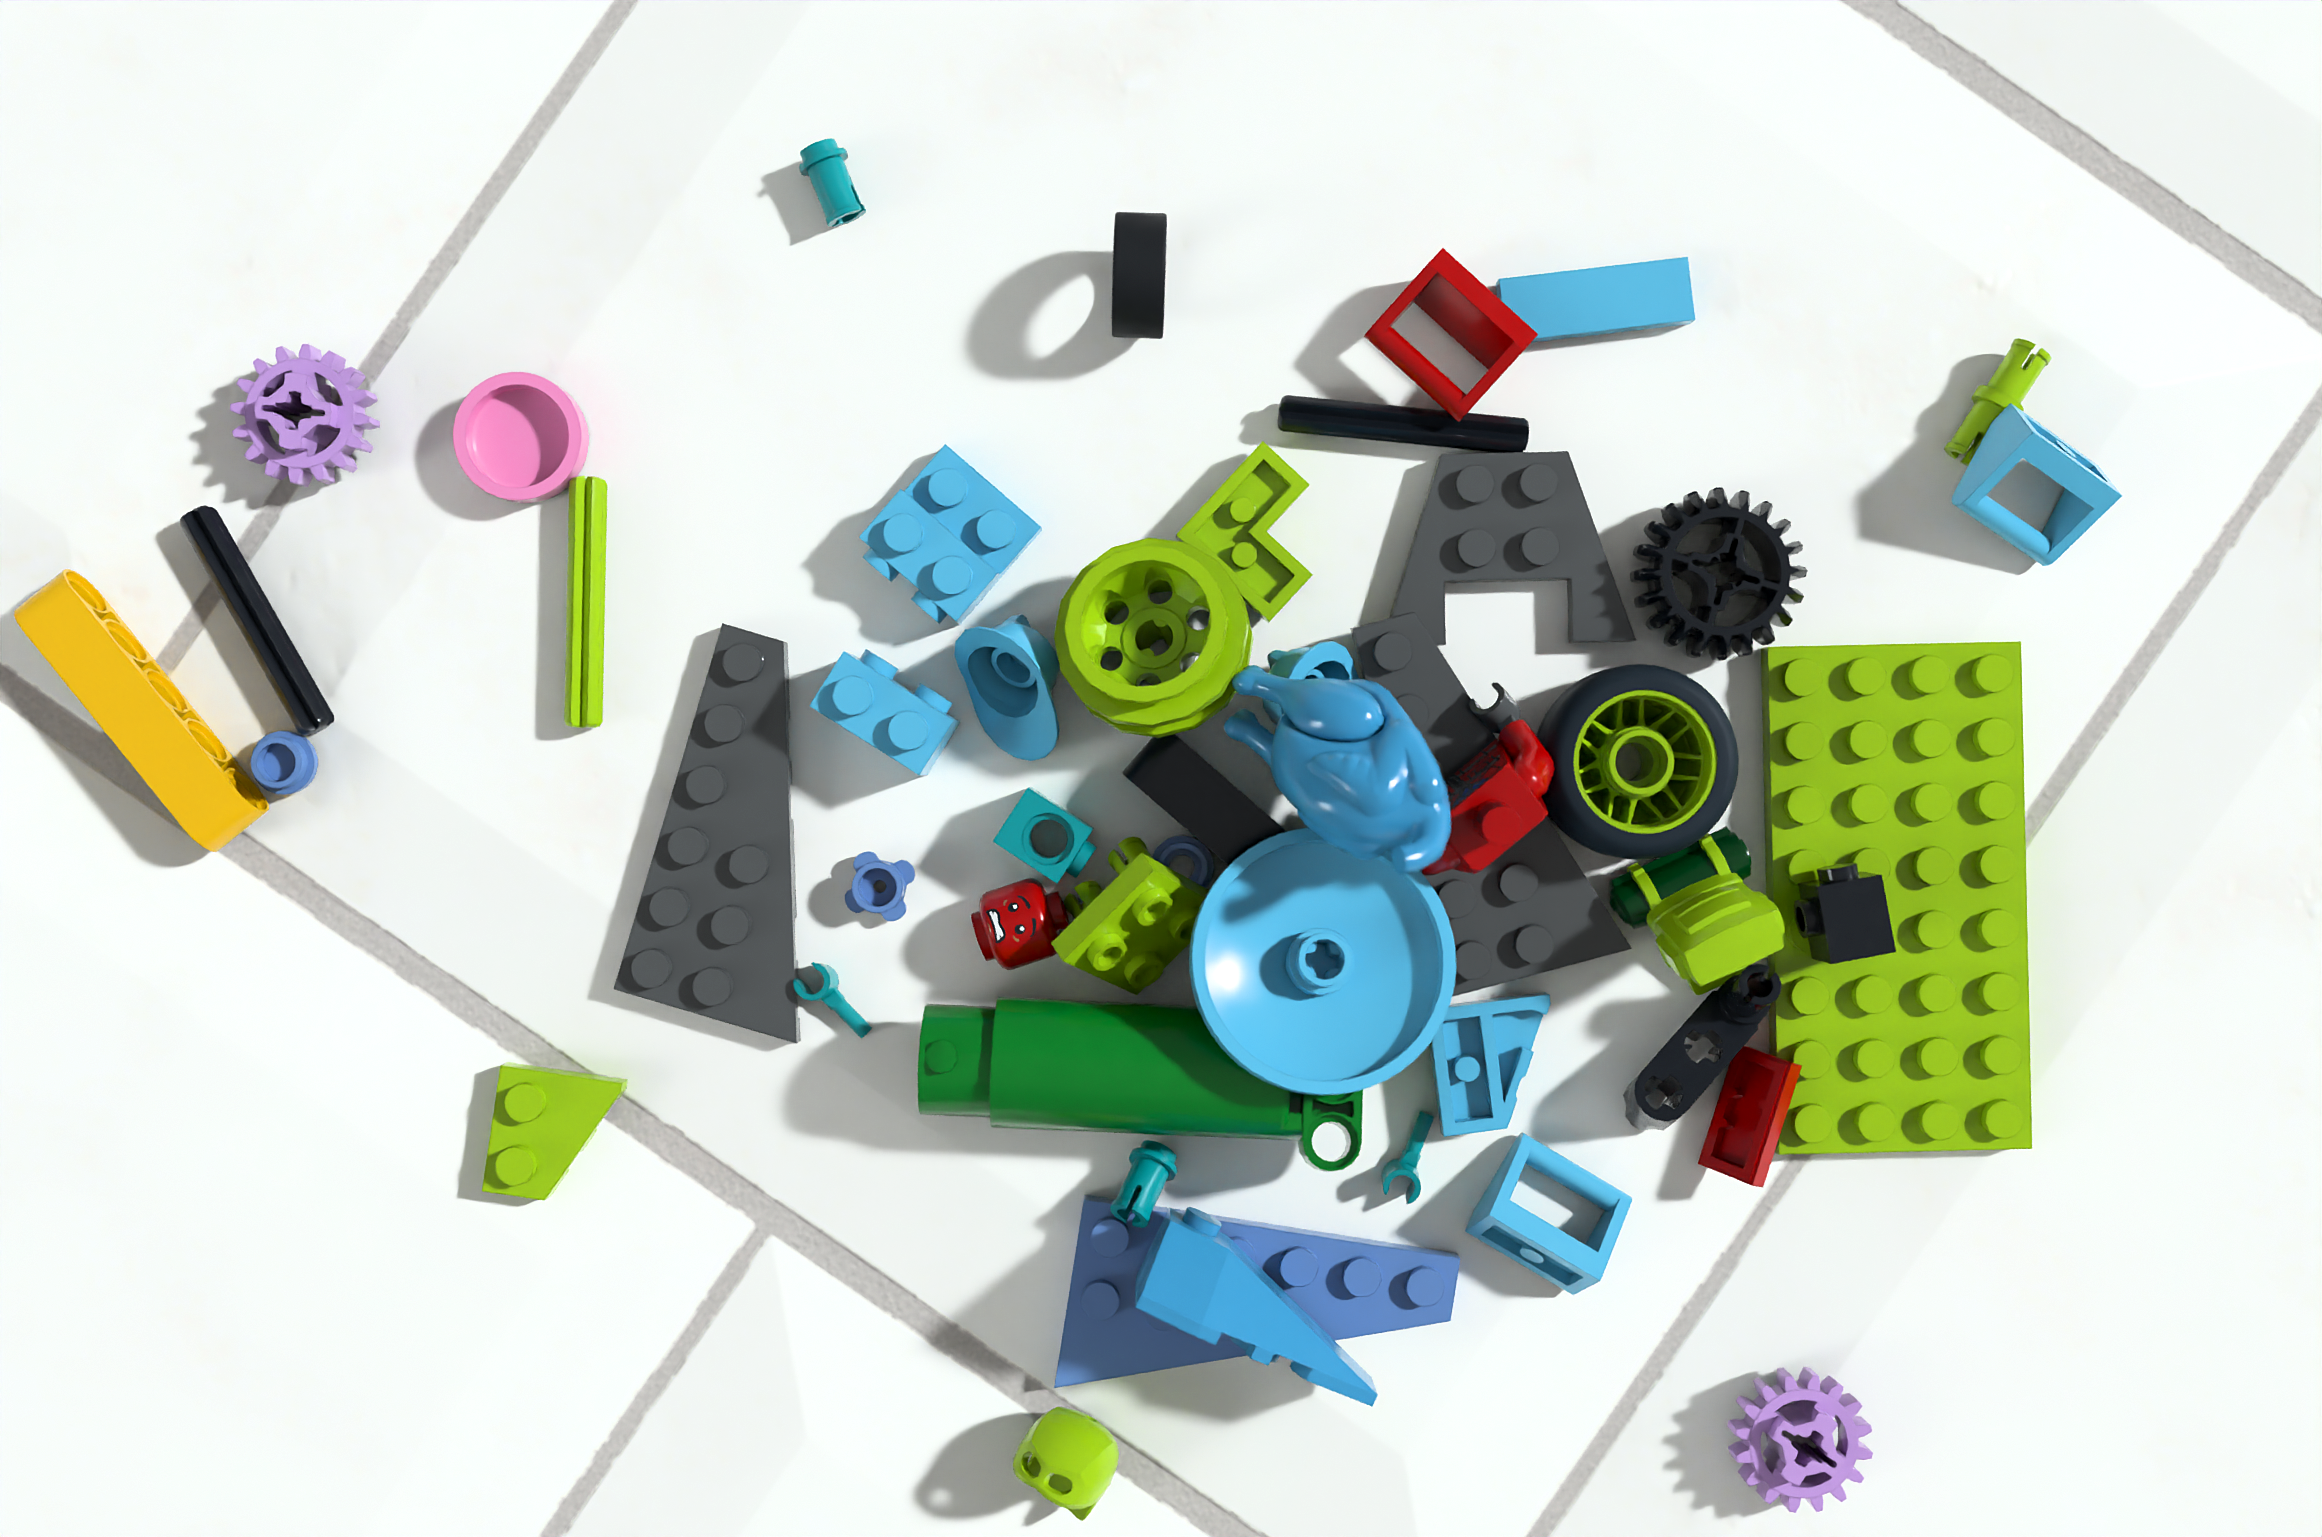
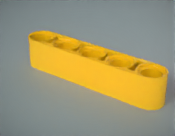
(141, 710)

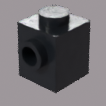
(1844, 914)

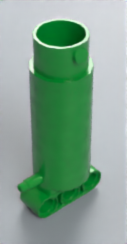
(1112, 1073)

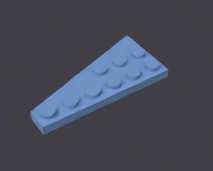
(1337, 1279)

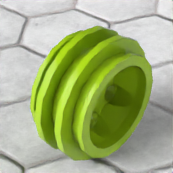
(1182, 689)

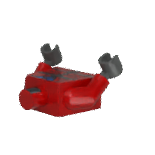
(1496, 792)

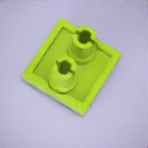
(1134, 923)

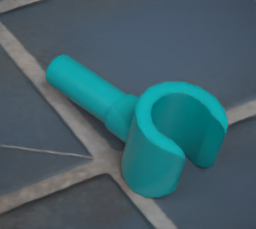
(833, 999)
(1409, 1159)

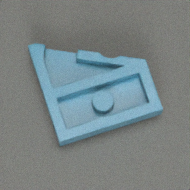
(1481, 1060)

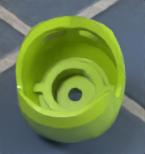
(1069, 1459)

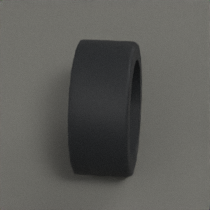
(1139, 275)

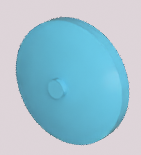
(1321, 965)

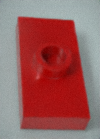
(1749, 1115)

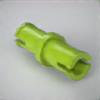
(2007, 386)

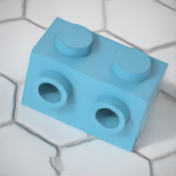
(885, 713)

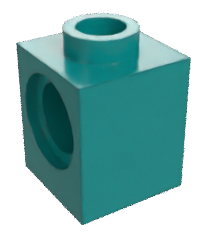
(1017, 831)

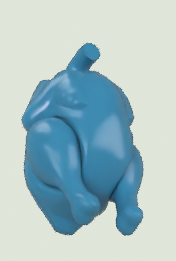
(1350, 765)

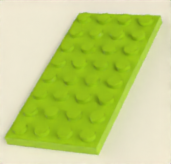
(1920, 778)

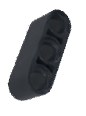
(1200, 798)

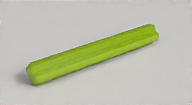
(585, 602)

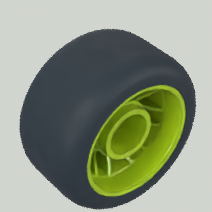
(1684, 753)

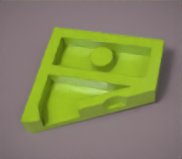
(542, 1126)

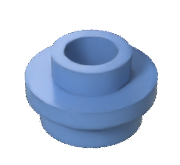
(1192, 848)

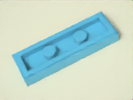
(1602, 299)

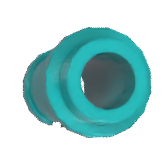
(831, 181)
(1150, 1170)

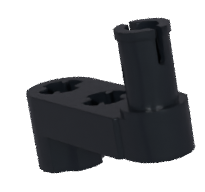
(1723, 1020)

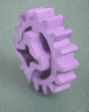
(294, 388)
(1790, 1461)

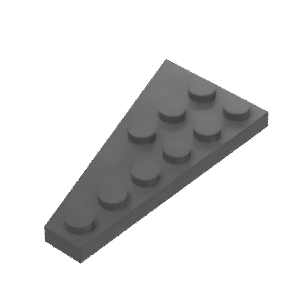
(722, 878)
(1533, 901)

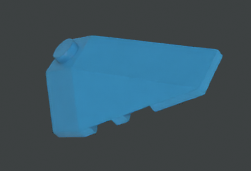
(1213, 1288)

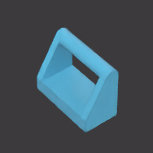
(2006, 442)
(1537, 1242)

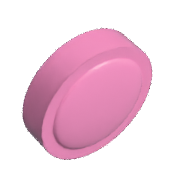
(520, 437)

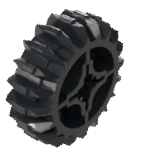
(1728, 548)

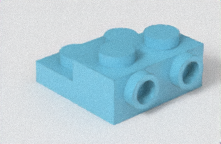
(948, 536)

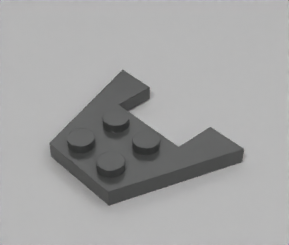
(1510, 523)

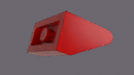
(1467, 314)

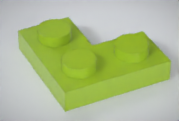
(1235, 529)

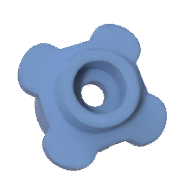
(865, 897)

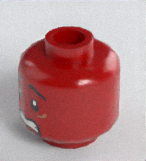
(1019, 923)

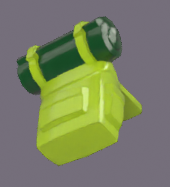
(1701, 910)

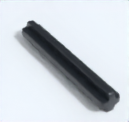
(1402, 424)
(257, 620)

